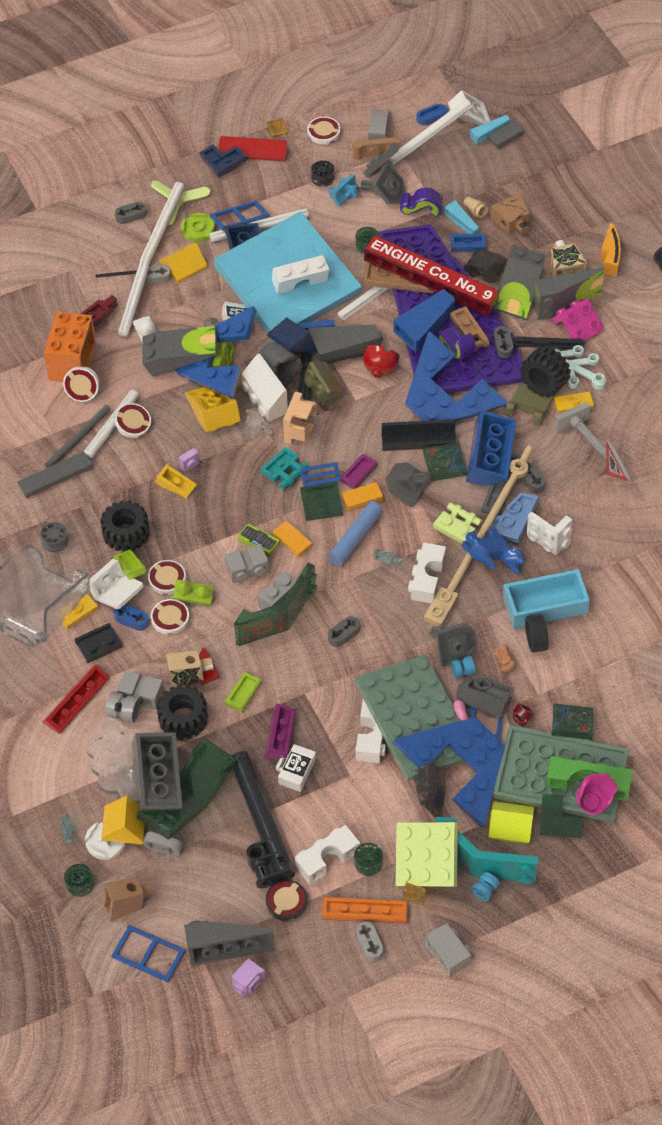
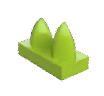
(224, 355)
(193, 592)

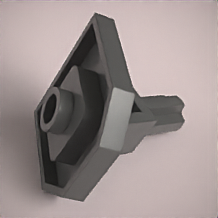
(387, 185)
(406, 482)
(454, 642)

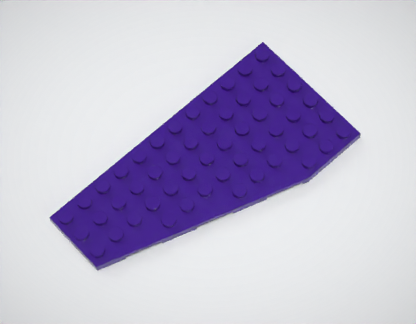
(484, 362)

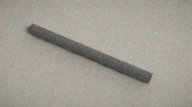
(69, 444)

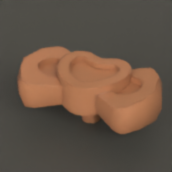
(504, 657)

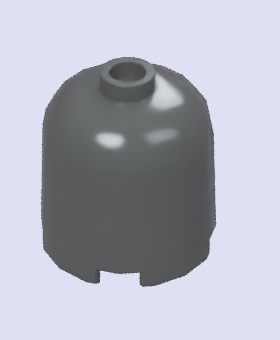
(282, 362)

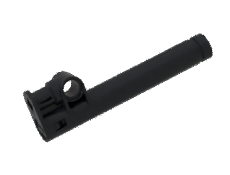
(274, 859)

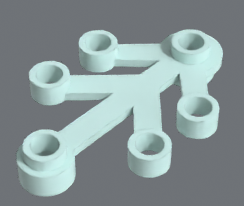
(598, 380)

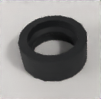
(536, 633)

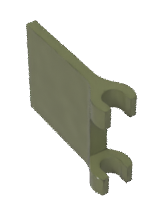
(530, 402)

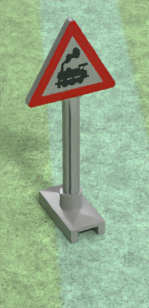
(575, 418)

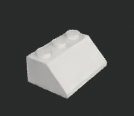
(264, 389)

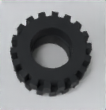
(545, 371)
(121, 514)
(182, 698)

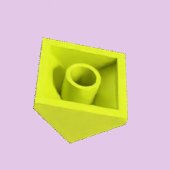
(511, 823)

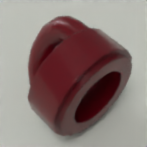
(524, 712)

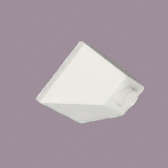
(476, 114)

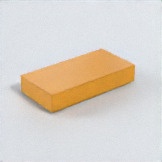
(362, 496)
(292, 539)

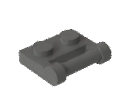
(380, 159)

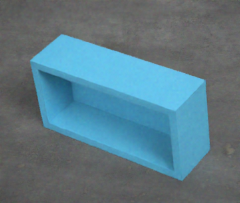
(551, 595)

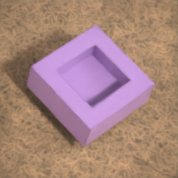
(189, 460)

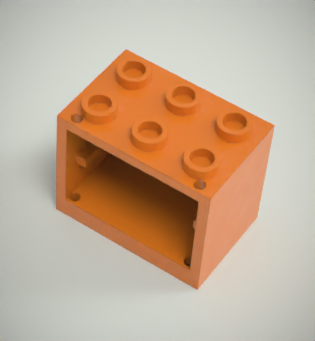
(69, 344)

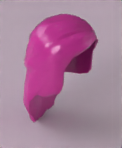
(596, 793)

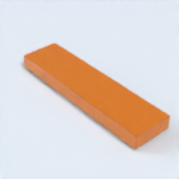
(364, 910)

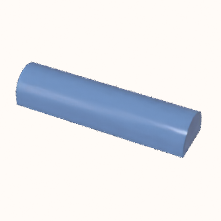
(355, 533)

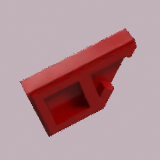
(209, 675)

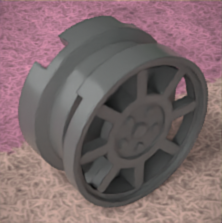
(54, 538)

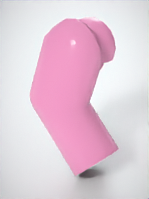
(460, 710)

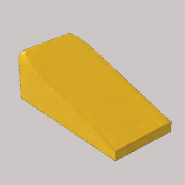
(175, 482)

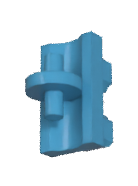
(346, 189)

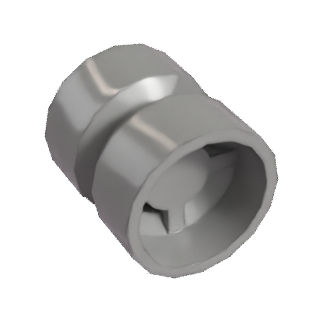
(129, 709)

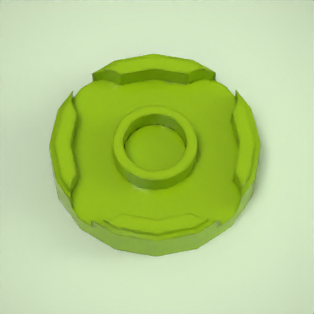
(197, 227)

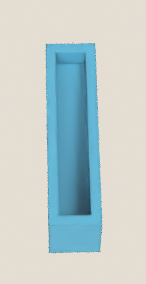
(480, 133)
(461, 218)

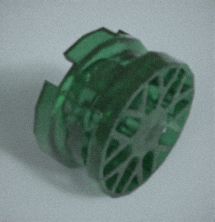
(364, 236)
(368, 860)
(79, 879)

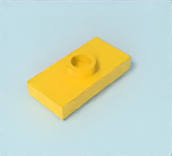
(570, 401)
(81, 611)

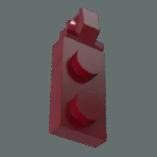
(101, 309)

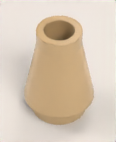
(477, 208)

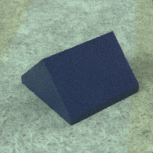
(240, 233)
(292, 336)

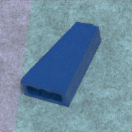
(425, 317)

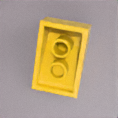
(213, 409)

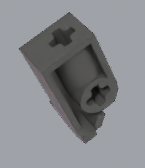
(485, 695)

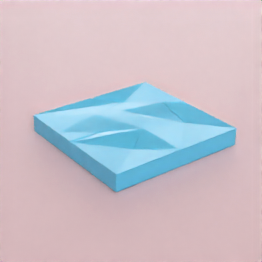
(251, 265)

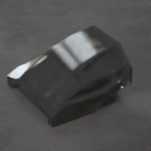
(485, 264)
(431, 788)

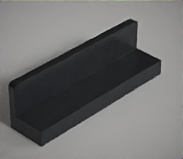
(417, 434)

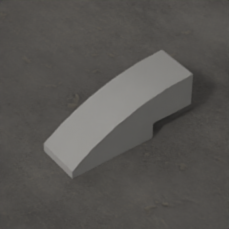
(378, 124)

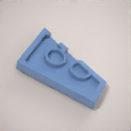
(514, 519)

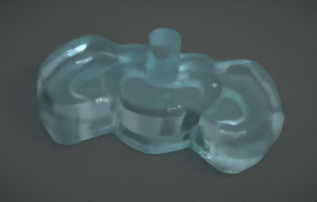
(387, 557)
(66, 829)

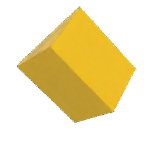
(184, 262)
(121, 822)

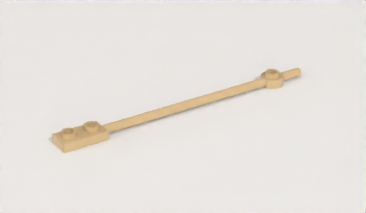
(446, 598)

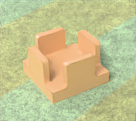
(292, 423)

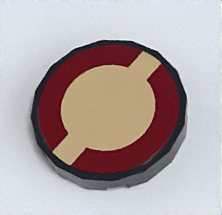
(286, 900)

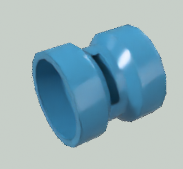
(463, 667)
(485, 887)

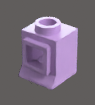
(247, 978)

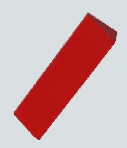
(255, 147)
(76, 699)

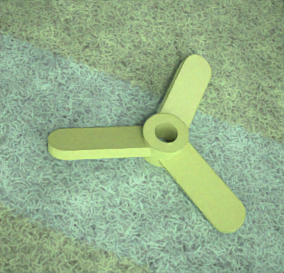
(186, 196)

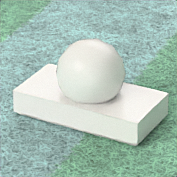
(143, 327)

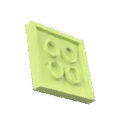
(427, 854)

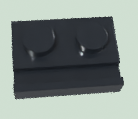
(98, 643)

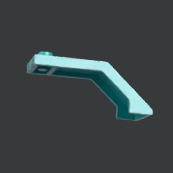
(501, 865)

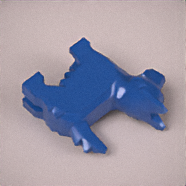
(493, 548)

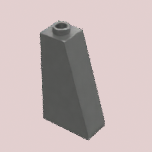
(343, 340)

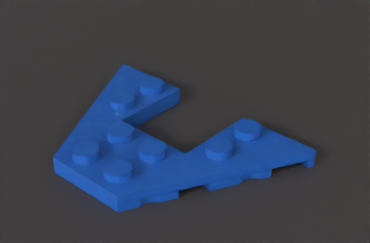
(223, 378)
(432, 402)
(475, 746)

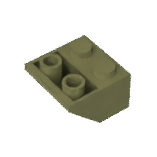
(323, 383)

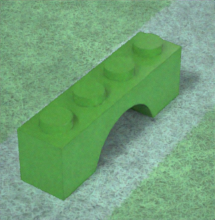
(564, 772)

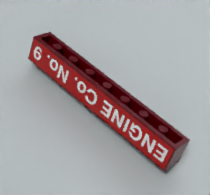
(431, 275)

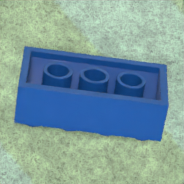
(491, 449)

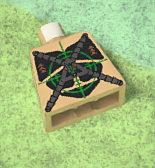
(566, 259)
(187, 668)

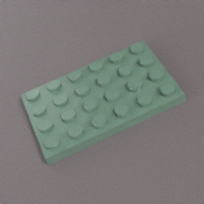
(406, 702)
(526, 766)

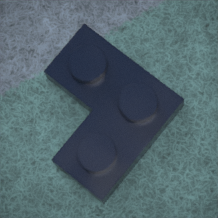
(220, 162)

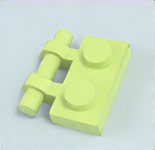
(453, 527)

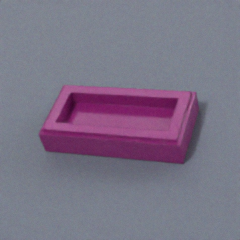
(358, 471)

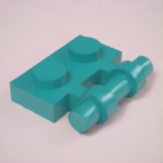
(280, 464)

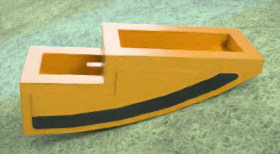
(611, 252)

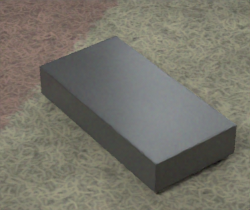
(505, 134)

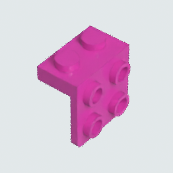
(579, 320)

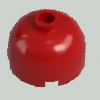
(380, 361)

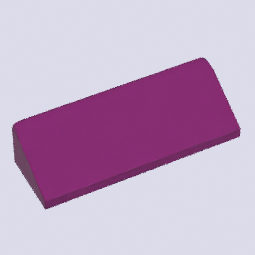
(279, 732)

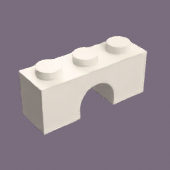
(288, 275)
(429, 559)
(369, 746)
(339, 843)

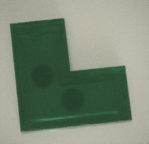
(552, 821)

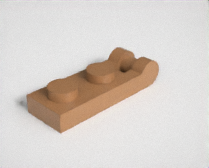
(372, 147)
(467, 324)

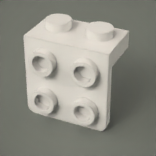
(551, 538)
(112, 586)

